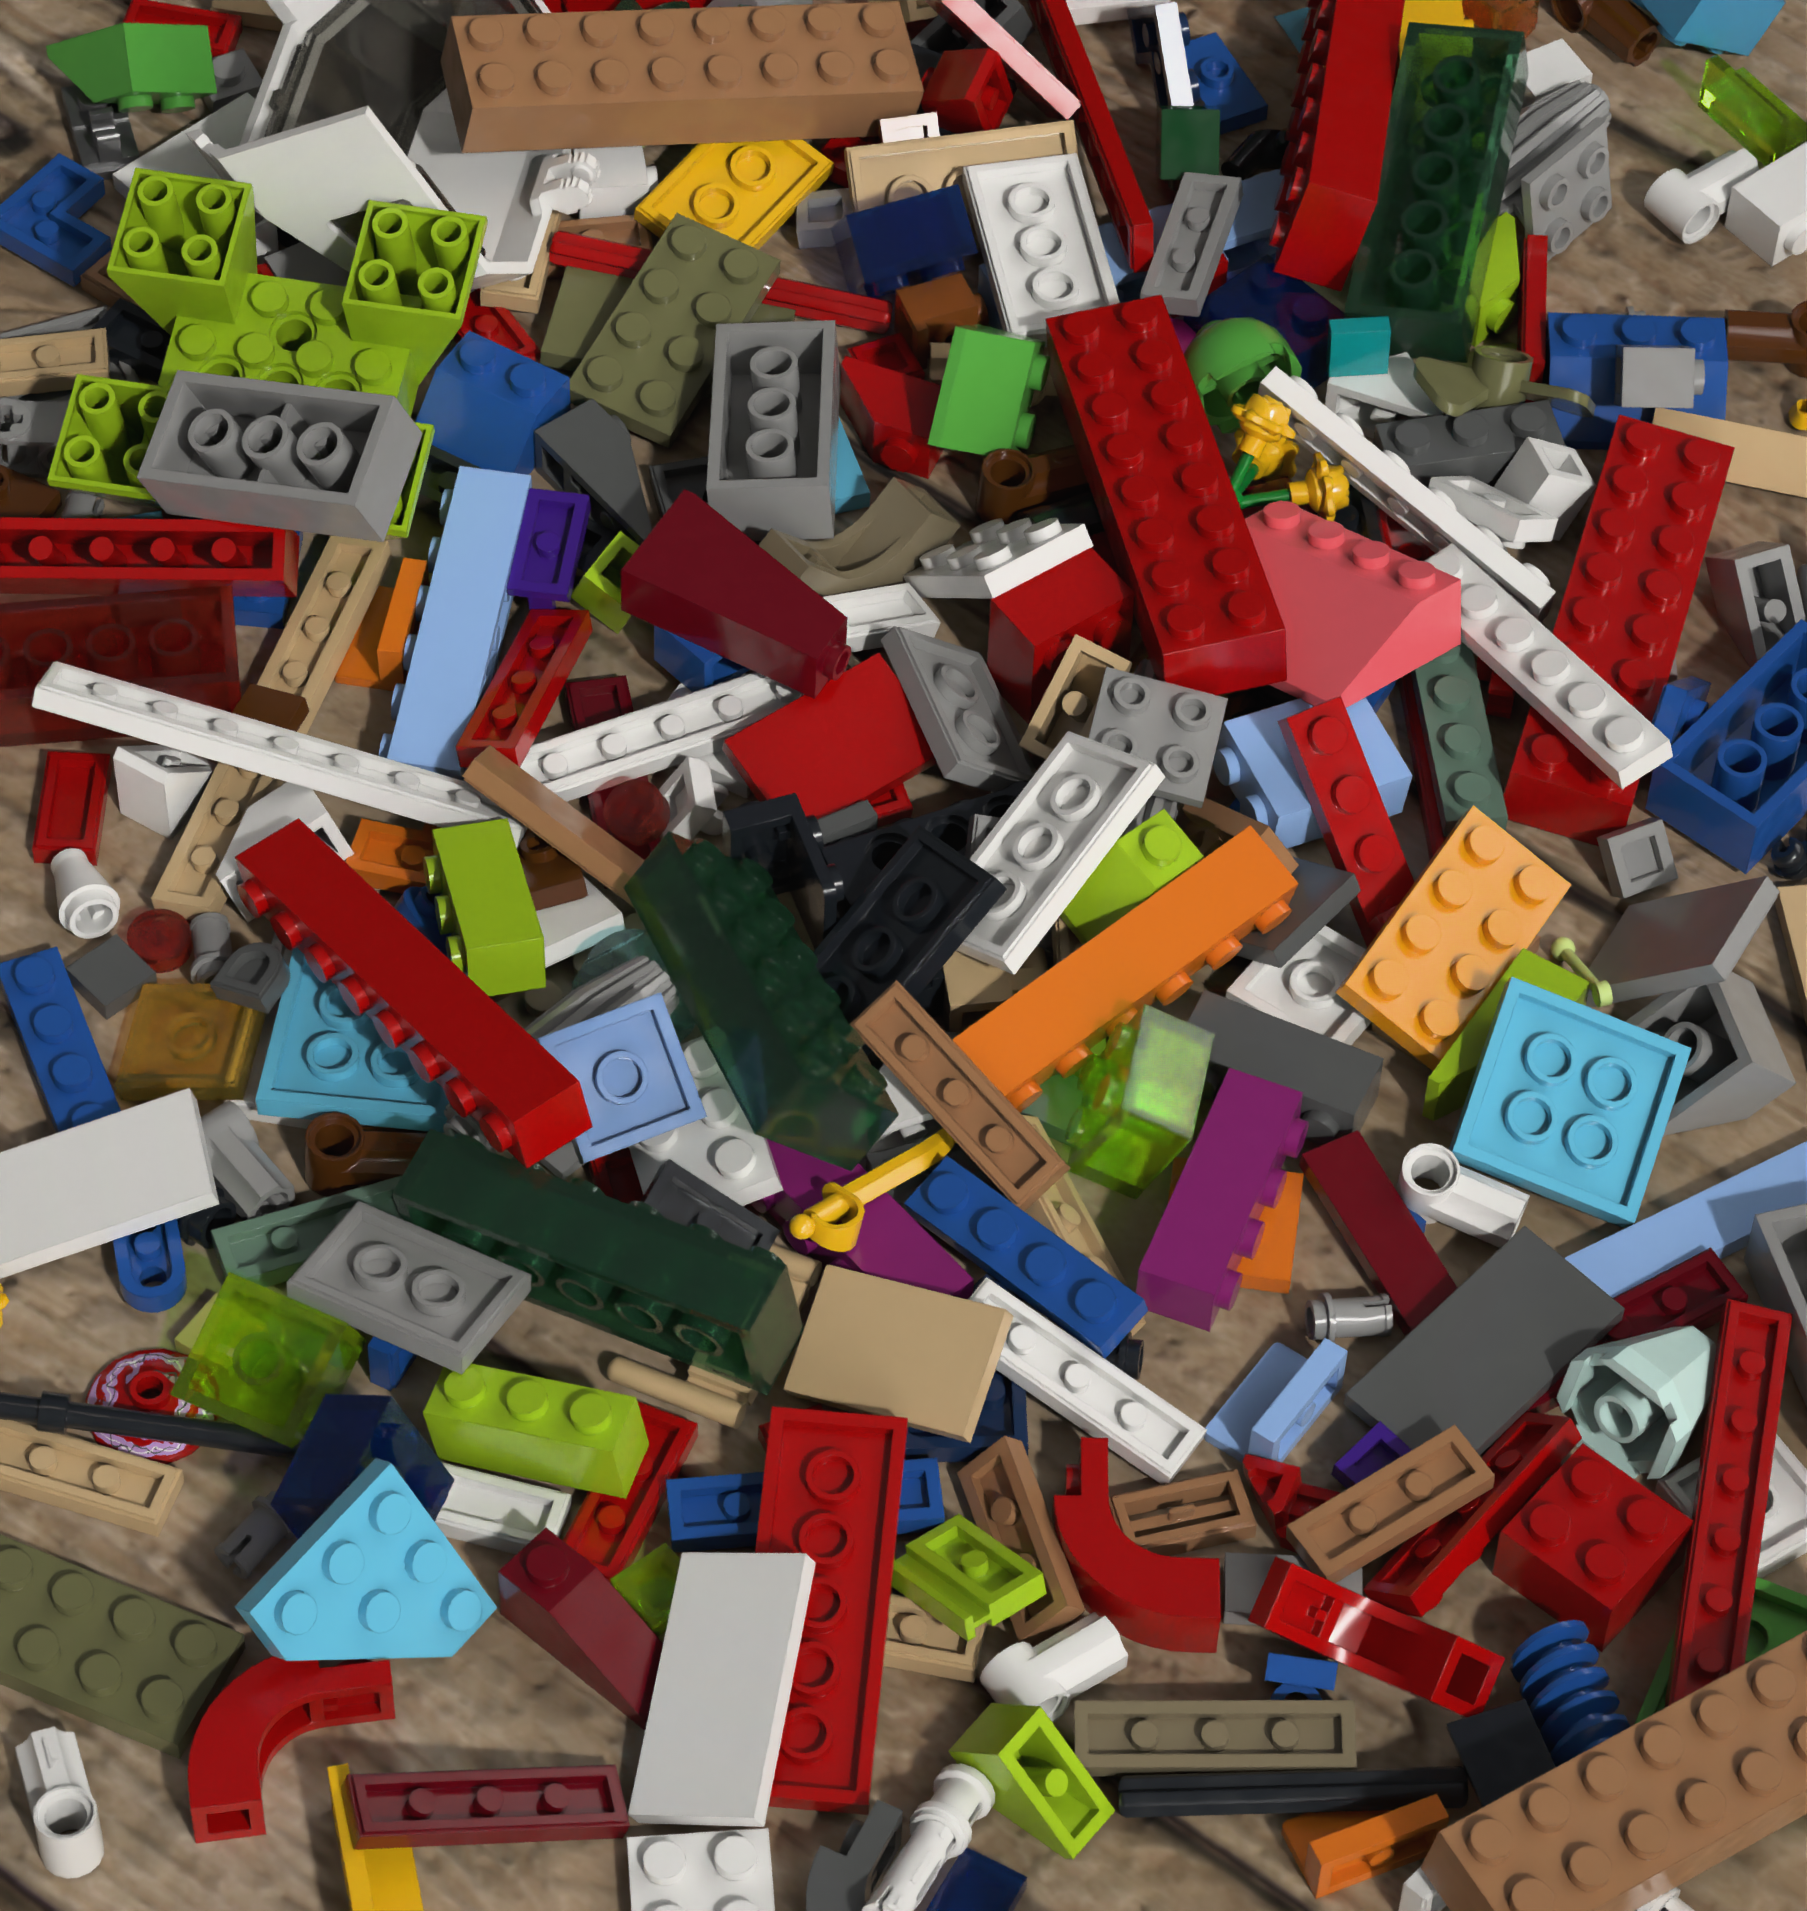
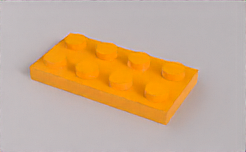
(1453, 937)

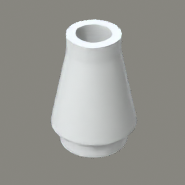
(84, 897)

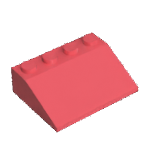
(1350, 605)

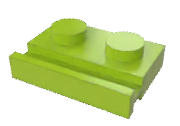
(966, 1577)

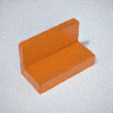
(380, 641)
(1358, 1845)

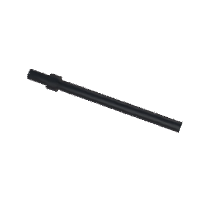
(56, 1413)

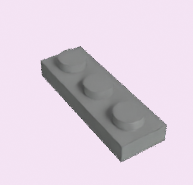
(1193, 242)

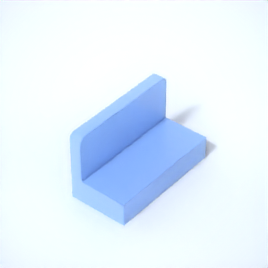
(1278, 1402)

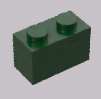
(1186, 142)

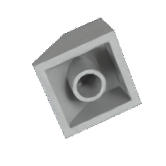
(1733, 1055)

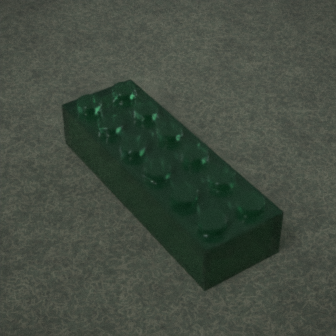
(1440, 187)
(761, 1001)
(610, 1259)

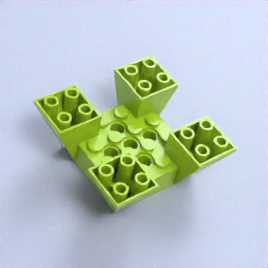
(193, 268)

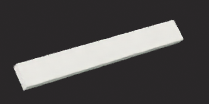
(265, 749)

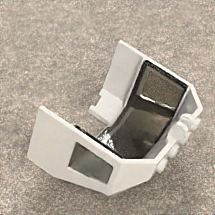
(365, 115)

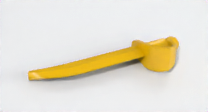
(848, 1201)

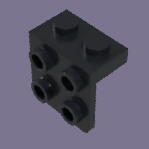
(790, 850)

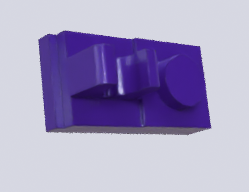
(549, 547)

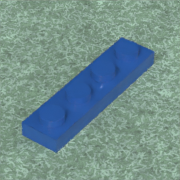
(57, 1039)
(1026, 1257)
(726, 1508)

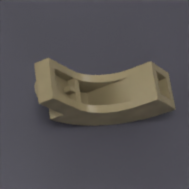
(874, 549)

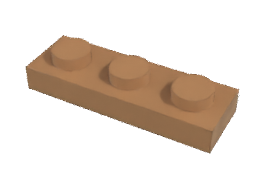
(1390, 1506)
(1013, 1511)

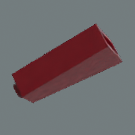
(733, 599)

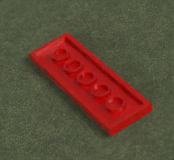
(837, 1498)

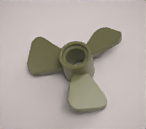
(1492, 379)

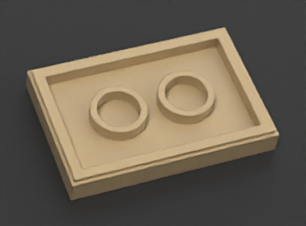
(898, 1352)

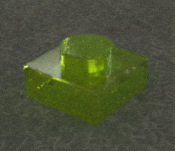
(650, 1586)

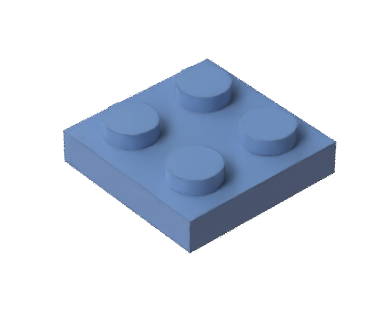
(628, 1074)

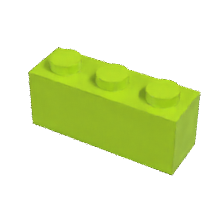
(486, 907)
(537, 1429)

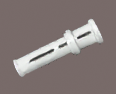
(938, 1832)

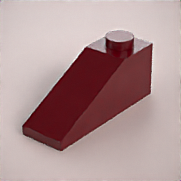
(581, 1622)

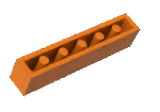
(1130, 964)

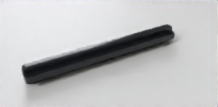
(1289, 1791)

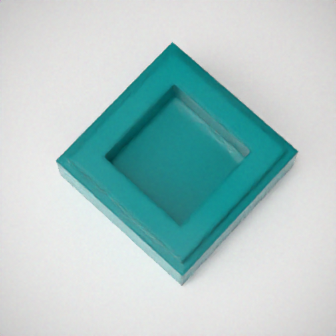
(1358, 346)

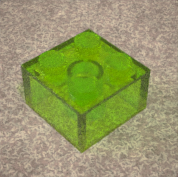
(1138, 1101)

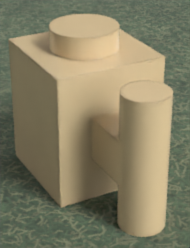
(977, 987)

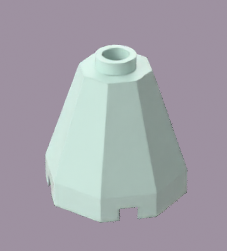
(1641, 1397)

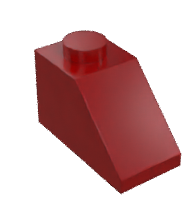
(967, 90)
(891, 415)

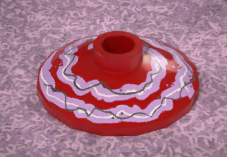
(123, 1385)

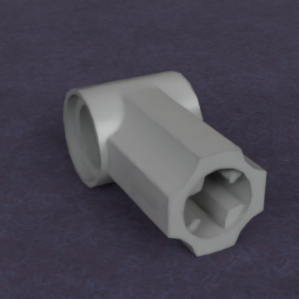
(242, 1166)

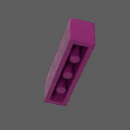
(1220, 1199)
(889, 1239)

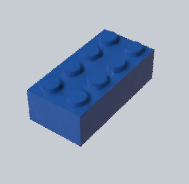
(1744, 762)

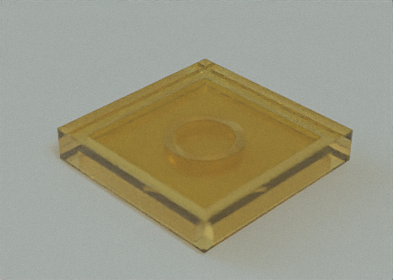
(188, 1041)

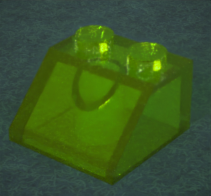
(279, 1365)

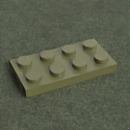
(661, 337)
(108, 1649)

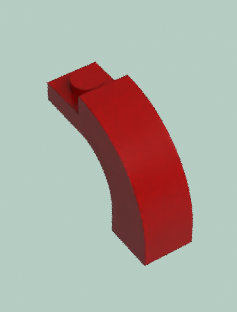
(1142, 1593)
(1375, 1639)
(260, 1716)

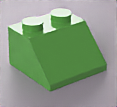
(140, 65)
(989, 391)

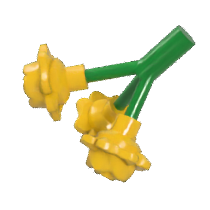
(1268, 454)

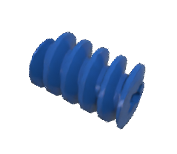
(1566, 1690)

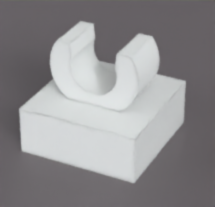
(694, 800)

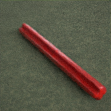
(807, 299)

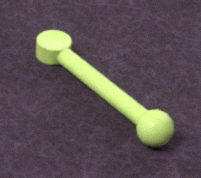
(1564, 950)

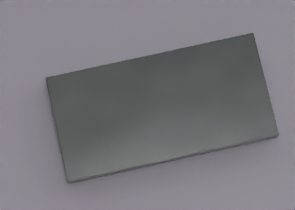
(1488, 1348)

